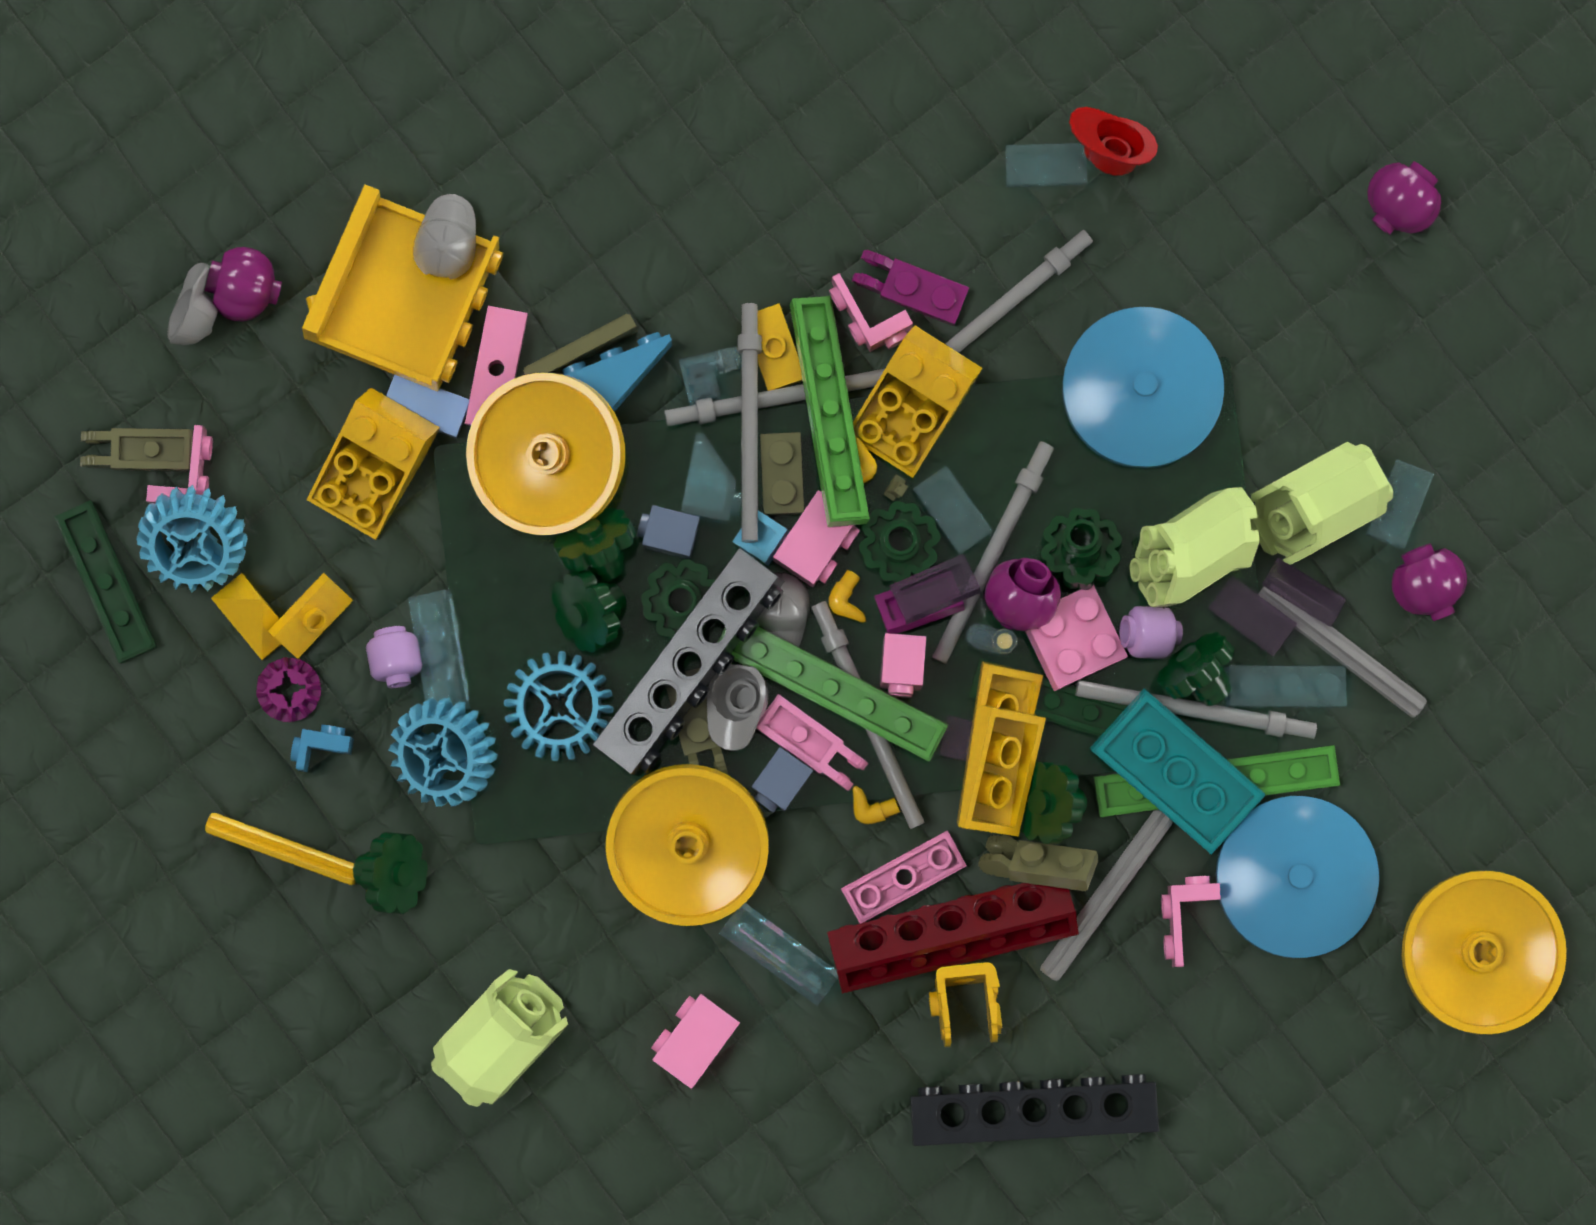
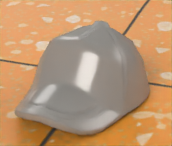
(446, 238)
(193, 311)
(790, 613)
(735, 706)

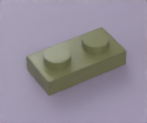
(782, 474)

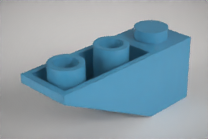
(621, 371)

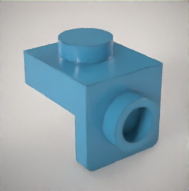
(328, 739)

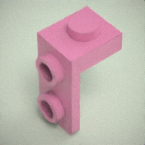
(887, 332)
(201, 450)
(1195, 889)

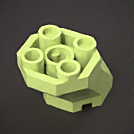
(1320, 502)
(1195, 548)
(499, 1037)

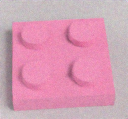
(1077, 640)

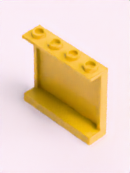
(385, 307)

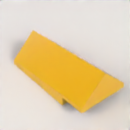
(1001, 750)

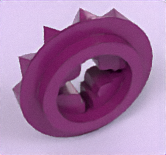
(303, 701)

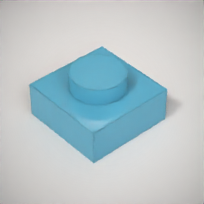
(769, 539)

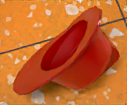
(1112, 142)

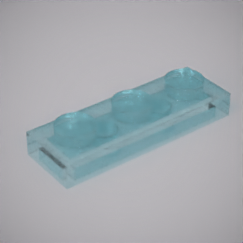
(439, 647)
(1287, 686)
(780, 953)

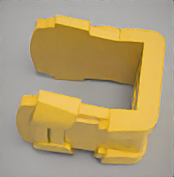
(963, 975)

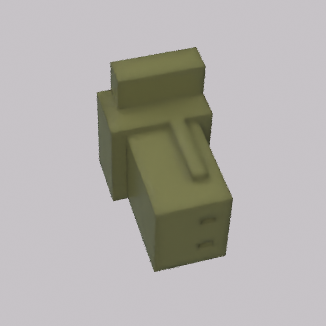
(895, 488)

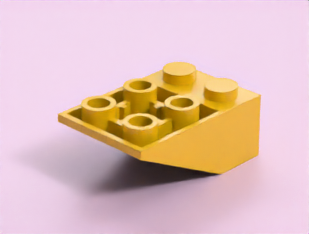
(914, 400)
(372, 462)

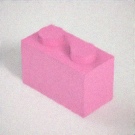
(812, 545)
(902, 664)
(695, 1040)

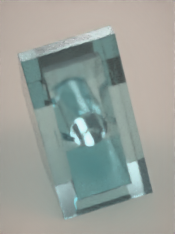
(710, 486)

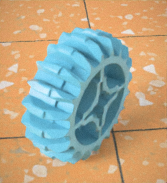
(181, 520)
(532, 684)
(424, 755)

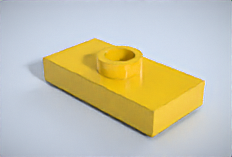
(779, 357)
(310, 615)

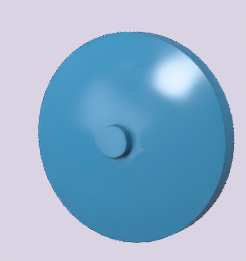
(1143, 387)
(1297, 877)

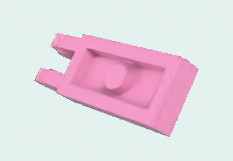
(807, 740)

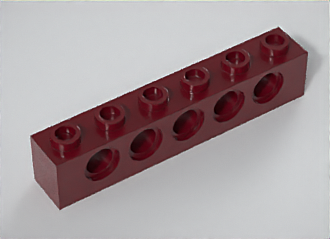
(938, 947)

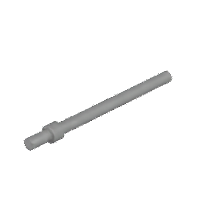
(1055, 262)
(749, 346)
(707, 410)
(1028, 482)
(835, 642)
(1273, 723)

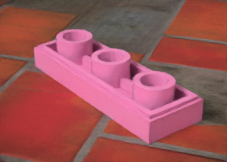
(499, 344)
(880, 888)

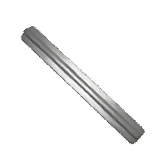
(1350, 656)
(1107, 894)

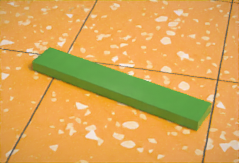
(829, 411)
(841, 692)
(1270, 772)

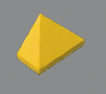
(248, 614)

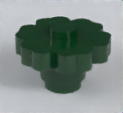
(899, 542)
(597, 545)
(1081, 548)
(674, 594)
(588, 609)
(1199, 670)
(1052, 804)
(392, 872)

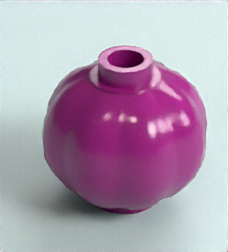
(1403, 198)
(242, 284)
(1429, 581)
(1022, 594)

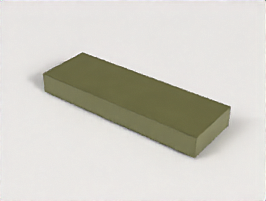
(585, 346)

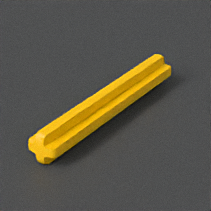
(280, 848)

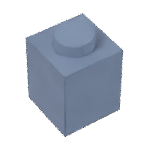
(669, 532)
(780, 781)

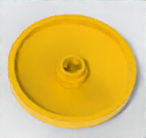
(545, 453)
(687, 845)
(1484, 952)

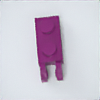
(914, 288)

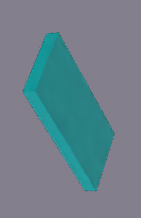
(1177, 771)

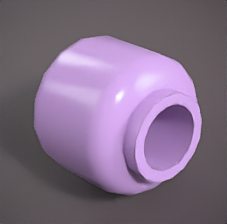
(1150, 632)
(394, 656)

